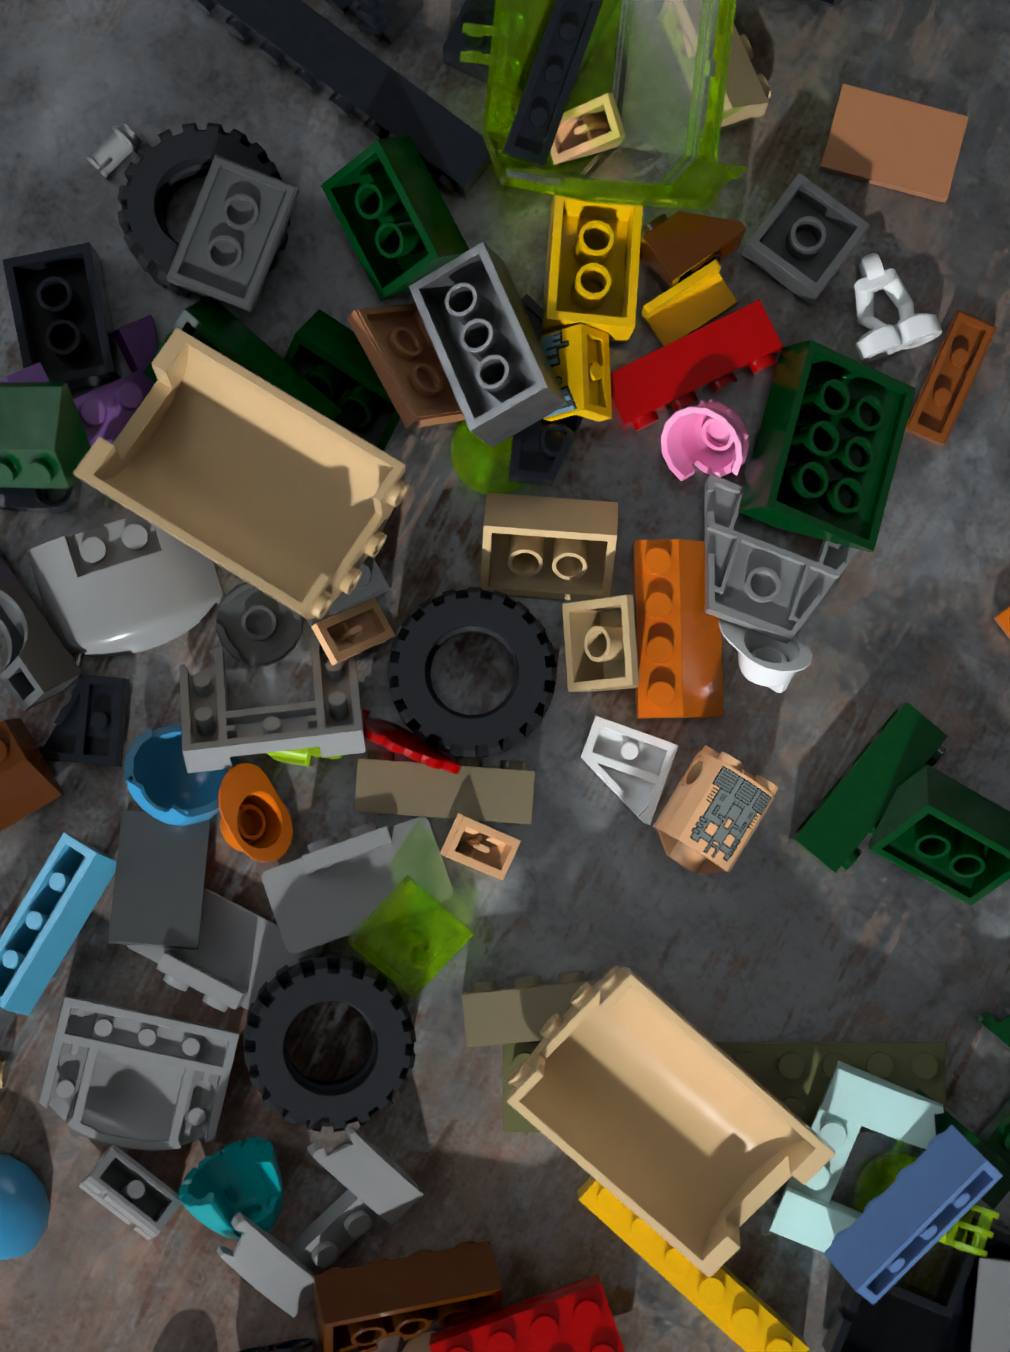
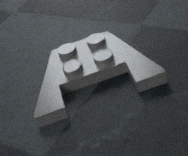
(758, 581)

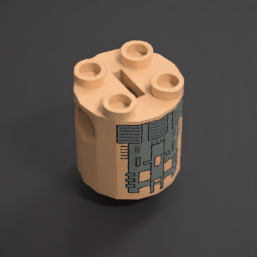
(713, 813)

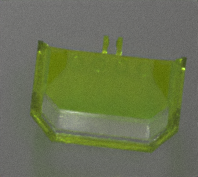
(669, 87)

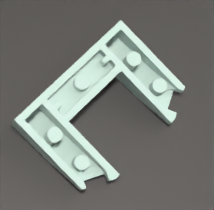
(848, 1103)

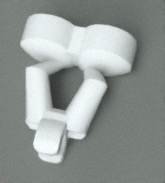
(884, 338)

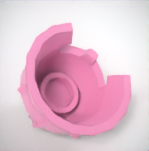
(706, 436)

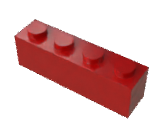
(692, 365)

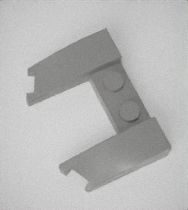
(216, 735)
(375, 1190)

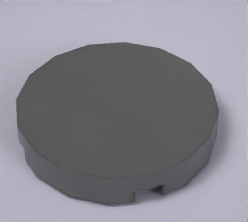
(257, 626)

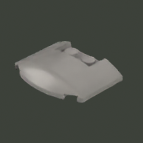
(123, 587)
(137, 1075)

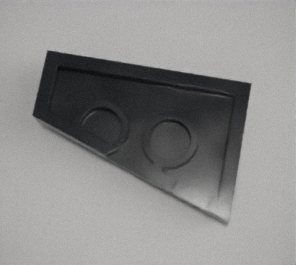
(541, 449)

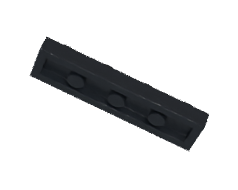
(551, 80)

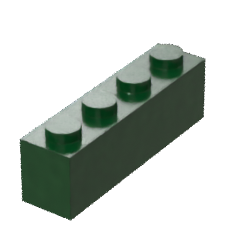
(867, 786)

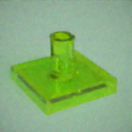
(410, 936)

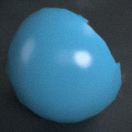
(160, 779)
(22, 1208)

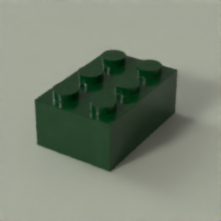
(394, 215)

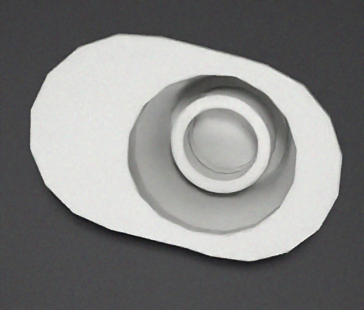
(766, 659)

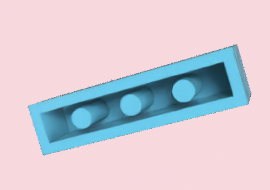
(50, 920)

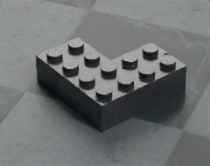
(912, 1318)

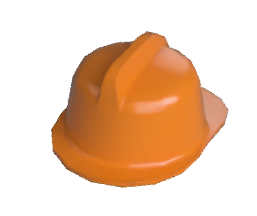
(253, 814)

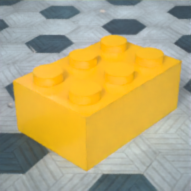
(592, 266)

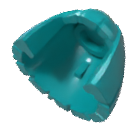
(234, 1181)

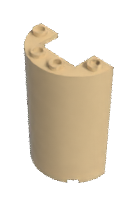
(250, 478)
(662, 1116)

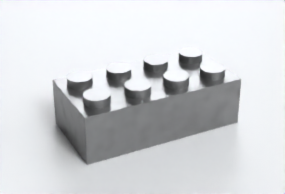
(487, 345)

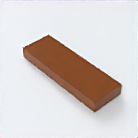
(950, 378)

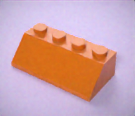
(674, 636)

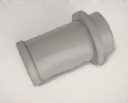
(114, 149)

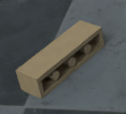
(428, 792)
(518, 1011)

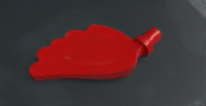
(404, 742)

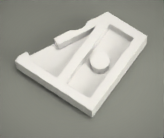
(629, 764)

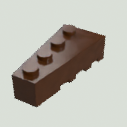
(404, 1296)

